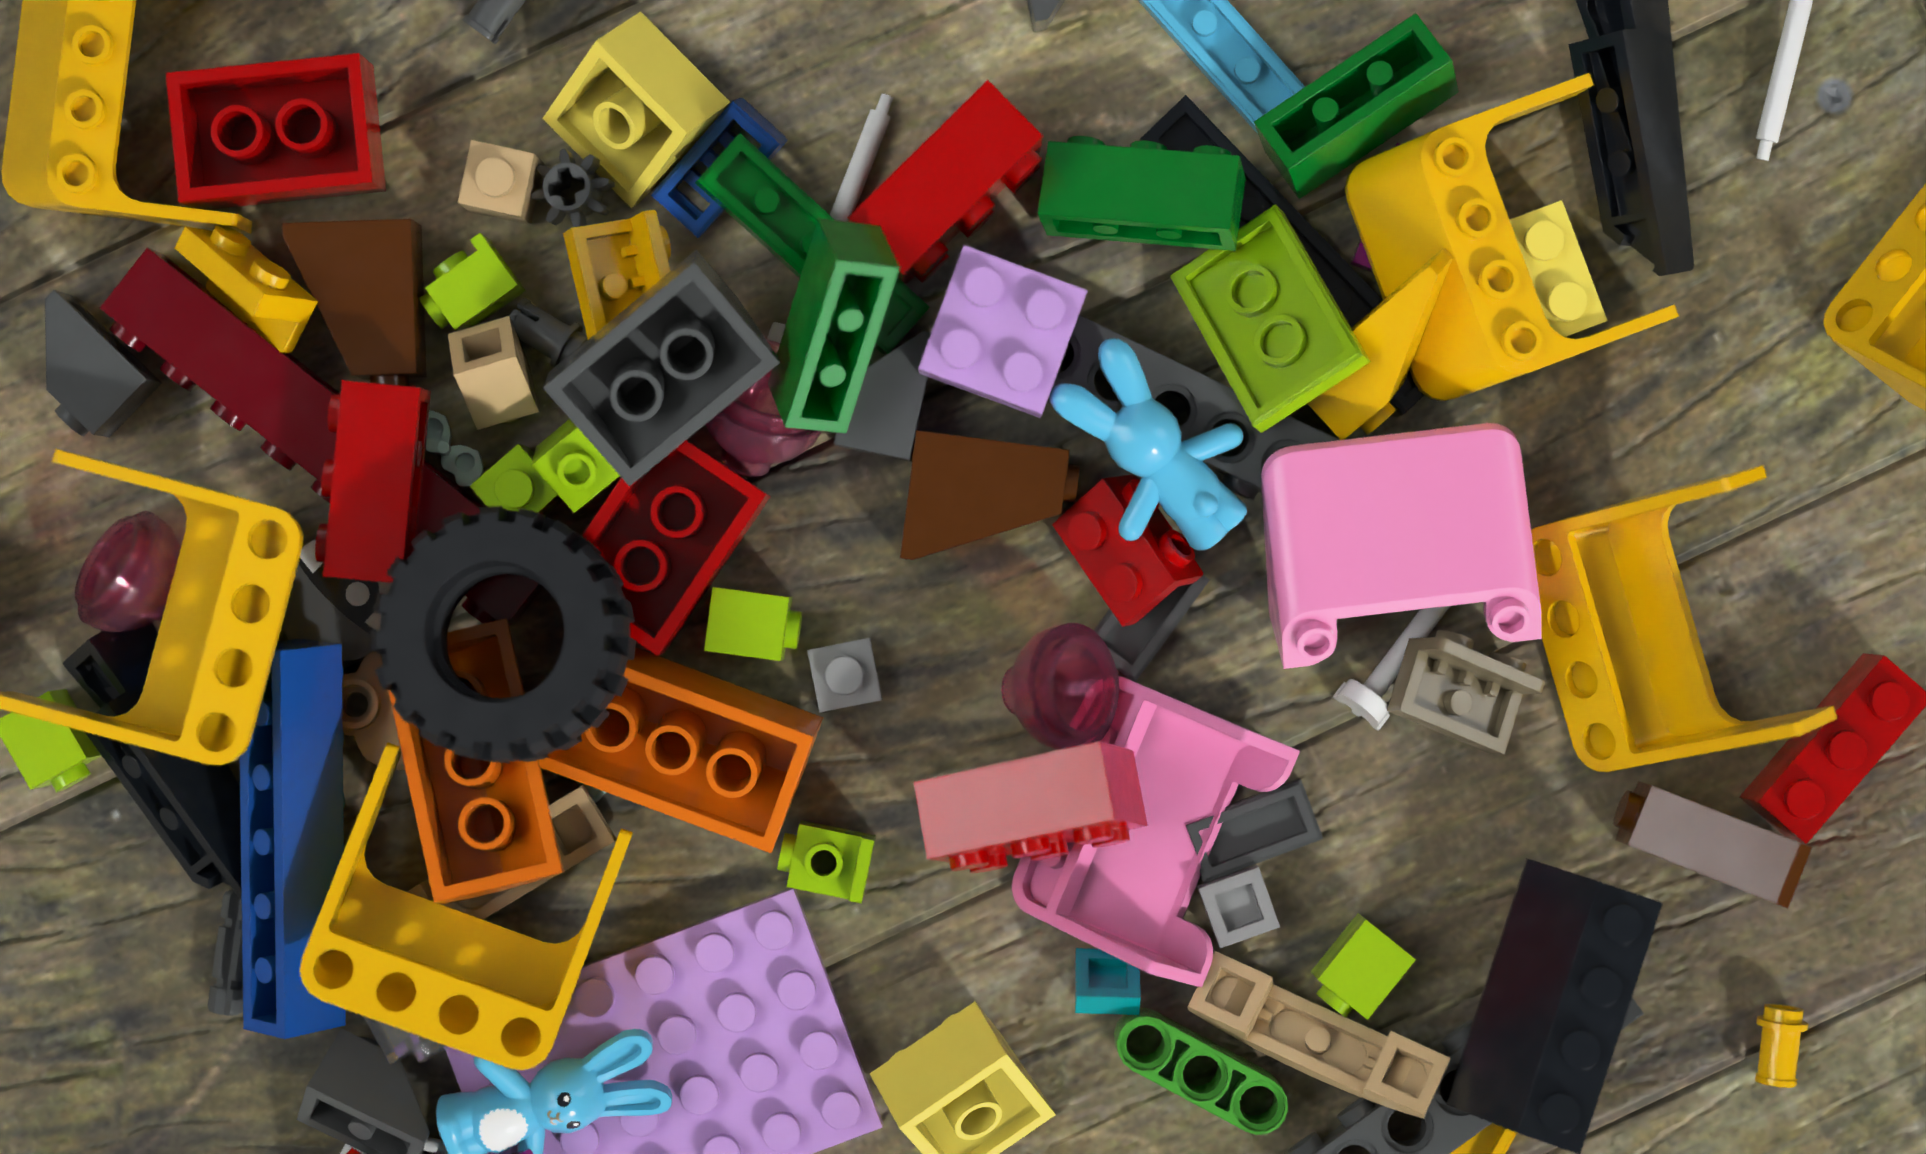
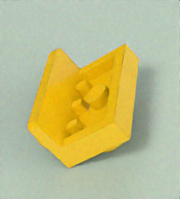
(616, 264)
(249, 284)

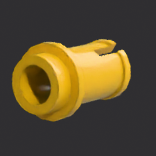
(1779, 1044)

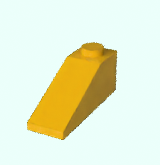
(1390, 341)

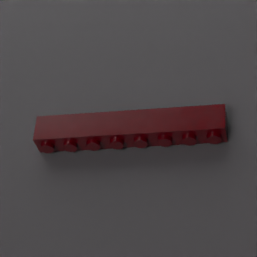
(273, 395)

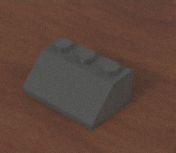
(661, 368)

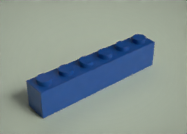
(290, 834)

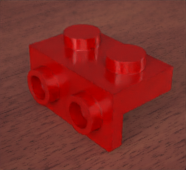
(1124, 572)

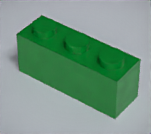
(1357, 105)
(1142, 193)
(833, 325)

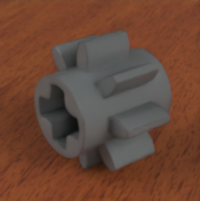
(559, 179)

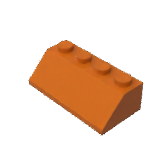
(696, 751)
(479, 819)

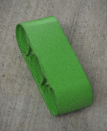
(1218, 1096)

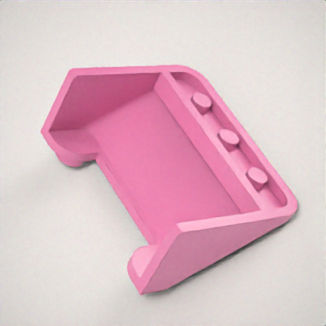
(1397, 531)
(1136, 892)

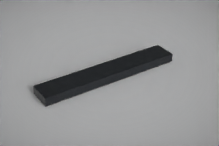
(1188, 128)

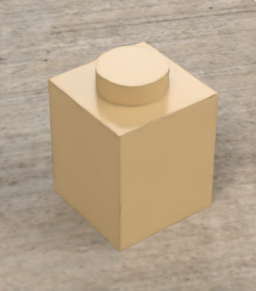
(500, 182)
(493, 373)

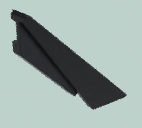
(1635, 129)
(184, 800)

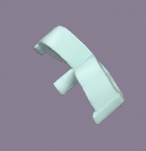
(459, 459)

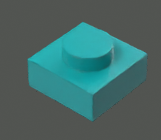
(1105, 984)

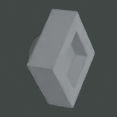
(844, 674)
(1238, 906)

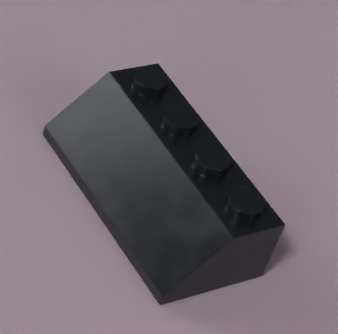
(1553, 1005)

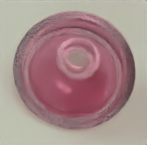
(755, 434)
(128, 574)
(1063, 686)

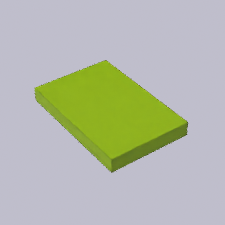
(1269, 320)

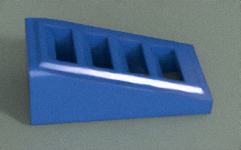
(675, 201)

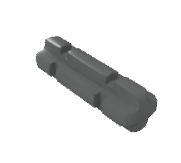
(227, 993)

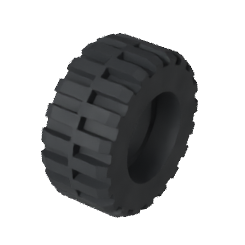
(418, 619)

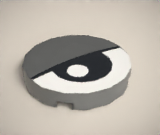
(332, 608)

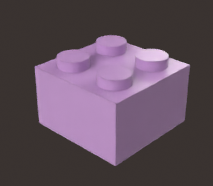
(1002, 331)

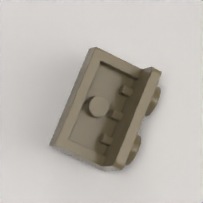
(1461, 690)

